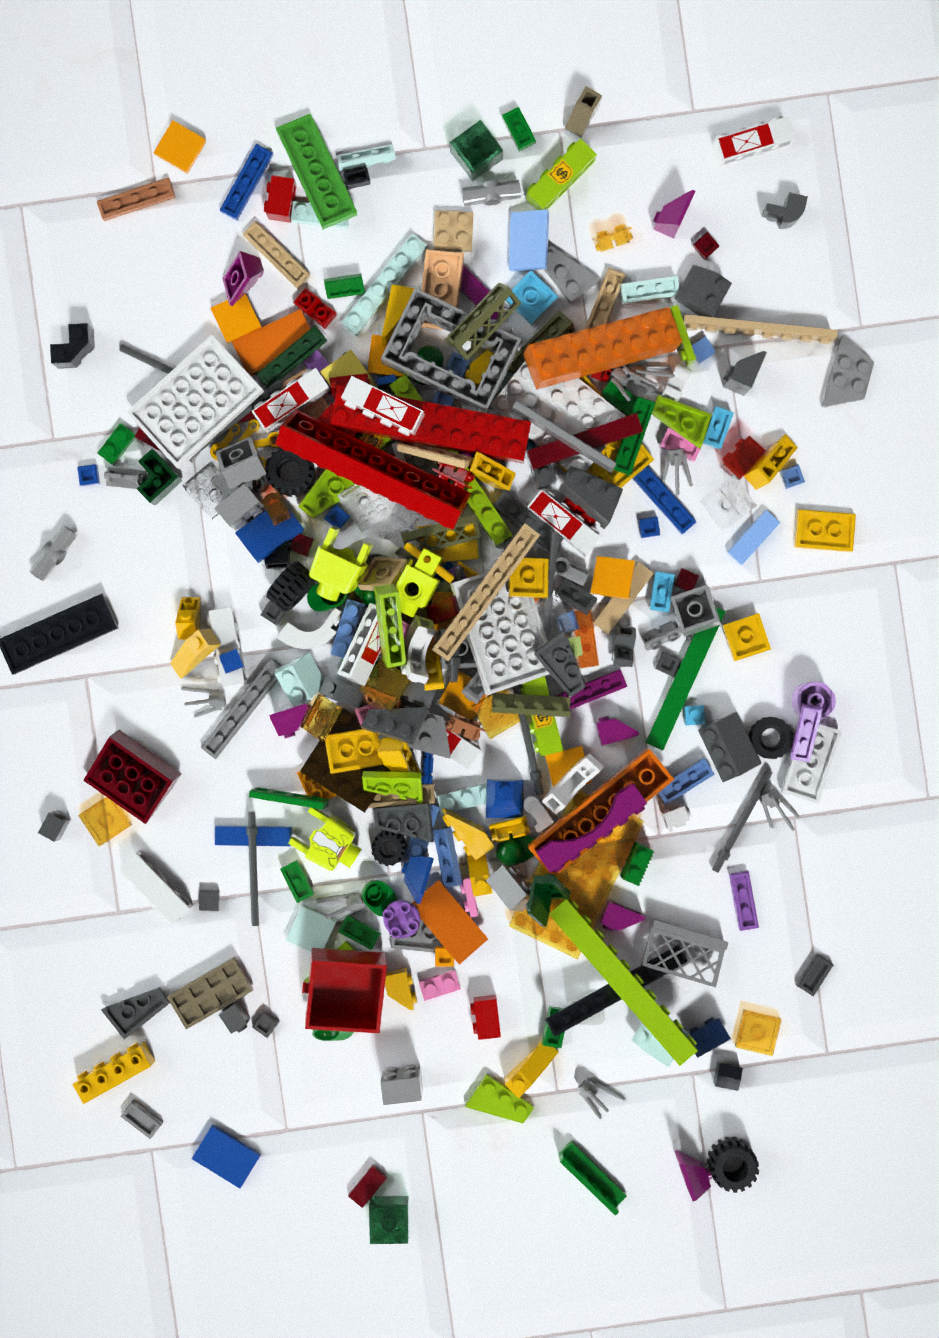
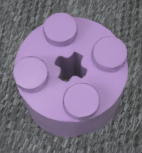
(814, 690)

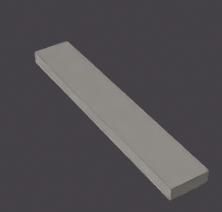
(564, 436)
(241, 710)

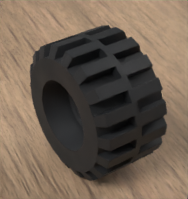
(295, 487)
(290, 587)
(740, 1178)

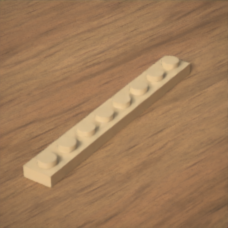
(752, 328)
(485, 592)

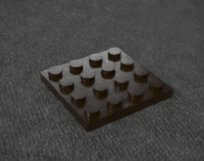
(346, 784)

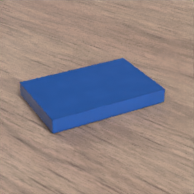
(264, 538)
(226, 1156)

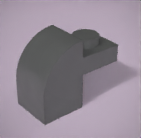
(787, 214)
(623, 646)
(342, 692)

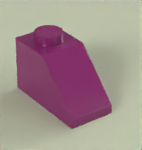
(612, 730)
(618, 916)

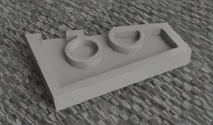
(568, 275)

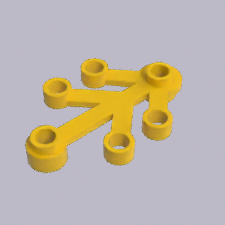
(248, 432)

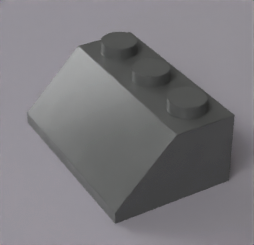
(729, 746)

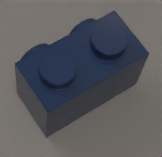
(709, 1036)

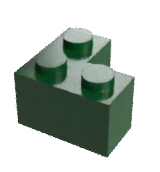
(162, 478)

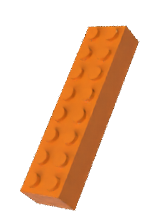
(602, 347)
(643, 771)

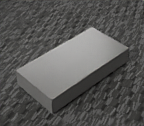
(141, 1119)

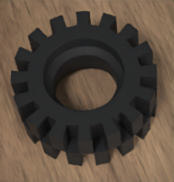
(388, 859)

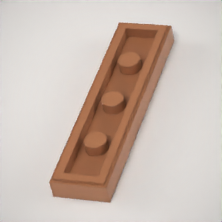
(136, 199)

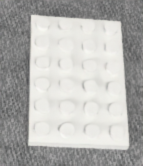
(195, 401)
(567, 404)
(501, 638)

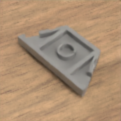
(848, 375)
(431, 737)

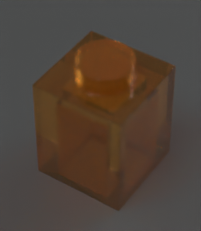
(276, 508)

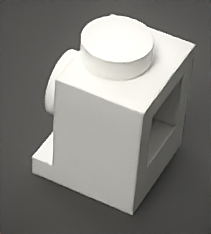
(676, 817)

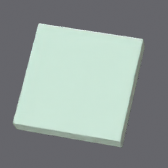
(310, 929)

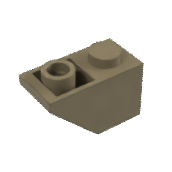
(583, 111)

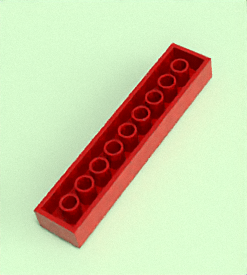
(445, 429)
(373, 469)

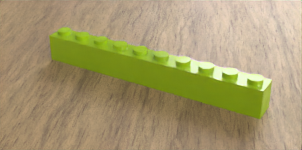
(478, 501)
(623, 982)

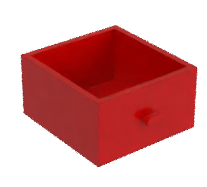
(345, 990)

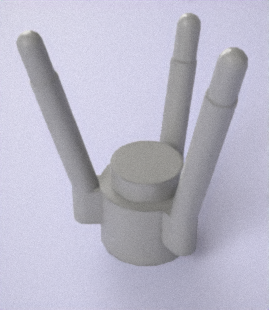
(642, 370)
(620, 379)
(676, 457)
(217, 699)
(772, 799)
(354, 904)
(588, 1089)

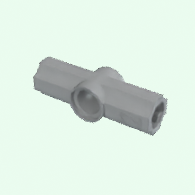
(491, 193)
(53, 553)
(572, 571)

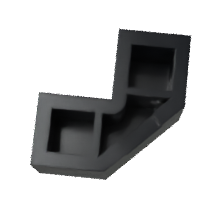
(72, 353)

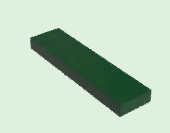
(292, 356)

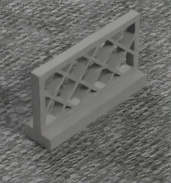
(687, 936)

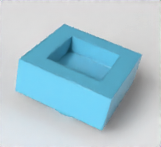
(694, 715)

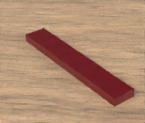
(594, 437)

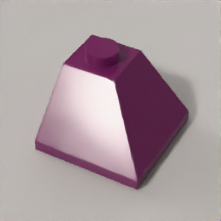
(672, 214)
(242, 276)
(290, 720)
(694, 1175)

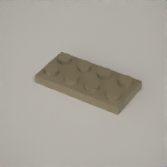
(210, 993)

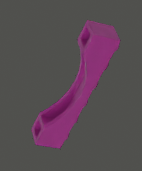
(625, 803)

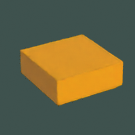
(443, 957)

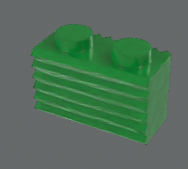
(636, 863)

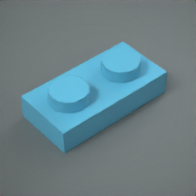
(718, 427)
(661, 592)

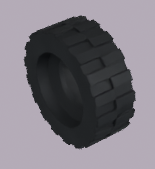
(785, 737)

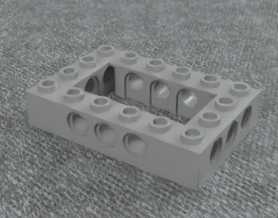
(398, 355)

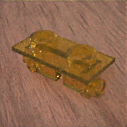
(619, 234)

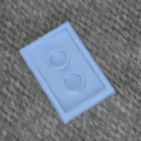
(528, 240)

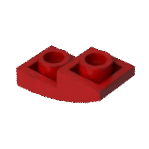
(314, 308)

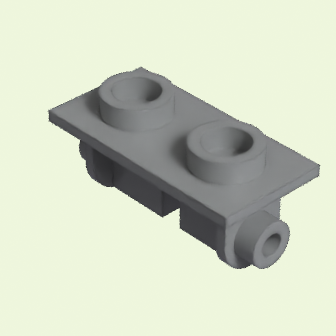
(124, 477)
(669, 633)

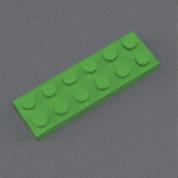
(316, 171)

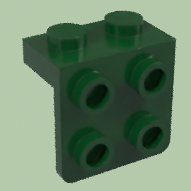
(542, 892)

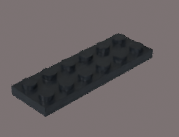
(58, 634)

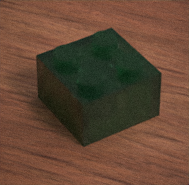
(476, 150)
(389, 1220)

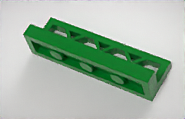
(592, 1177)

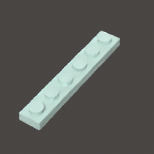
(381, 287)

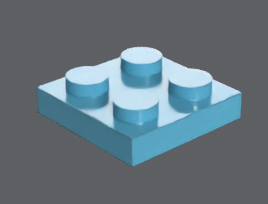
(534, 297)

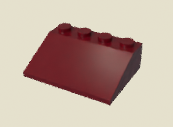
(131, 776)

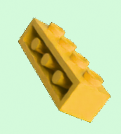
(114, 1072)

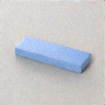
(753, 537)

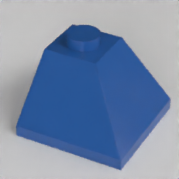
(504, 798)
(417, 875)

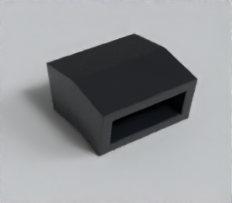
(356, 174)
(279, 558)
(727, 1076)

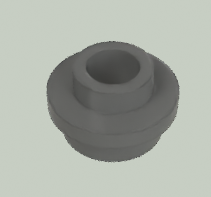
(255, 484)

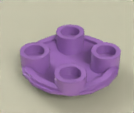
(401, 919)

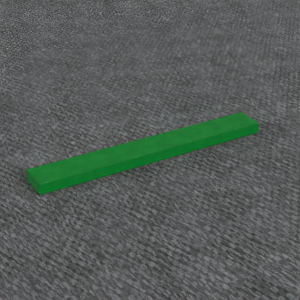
(681, 686)

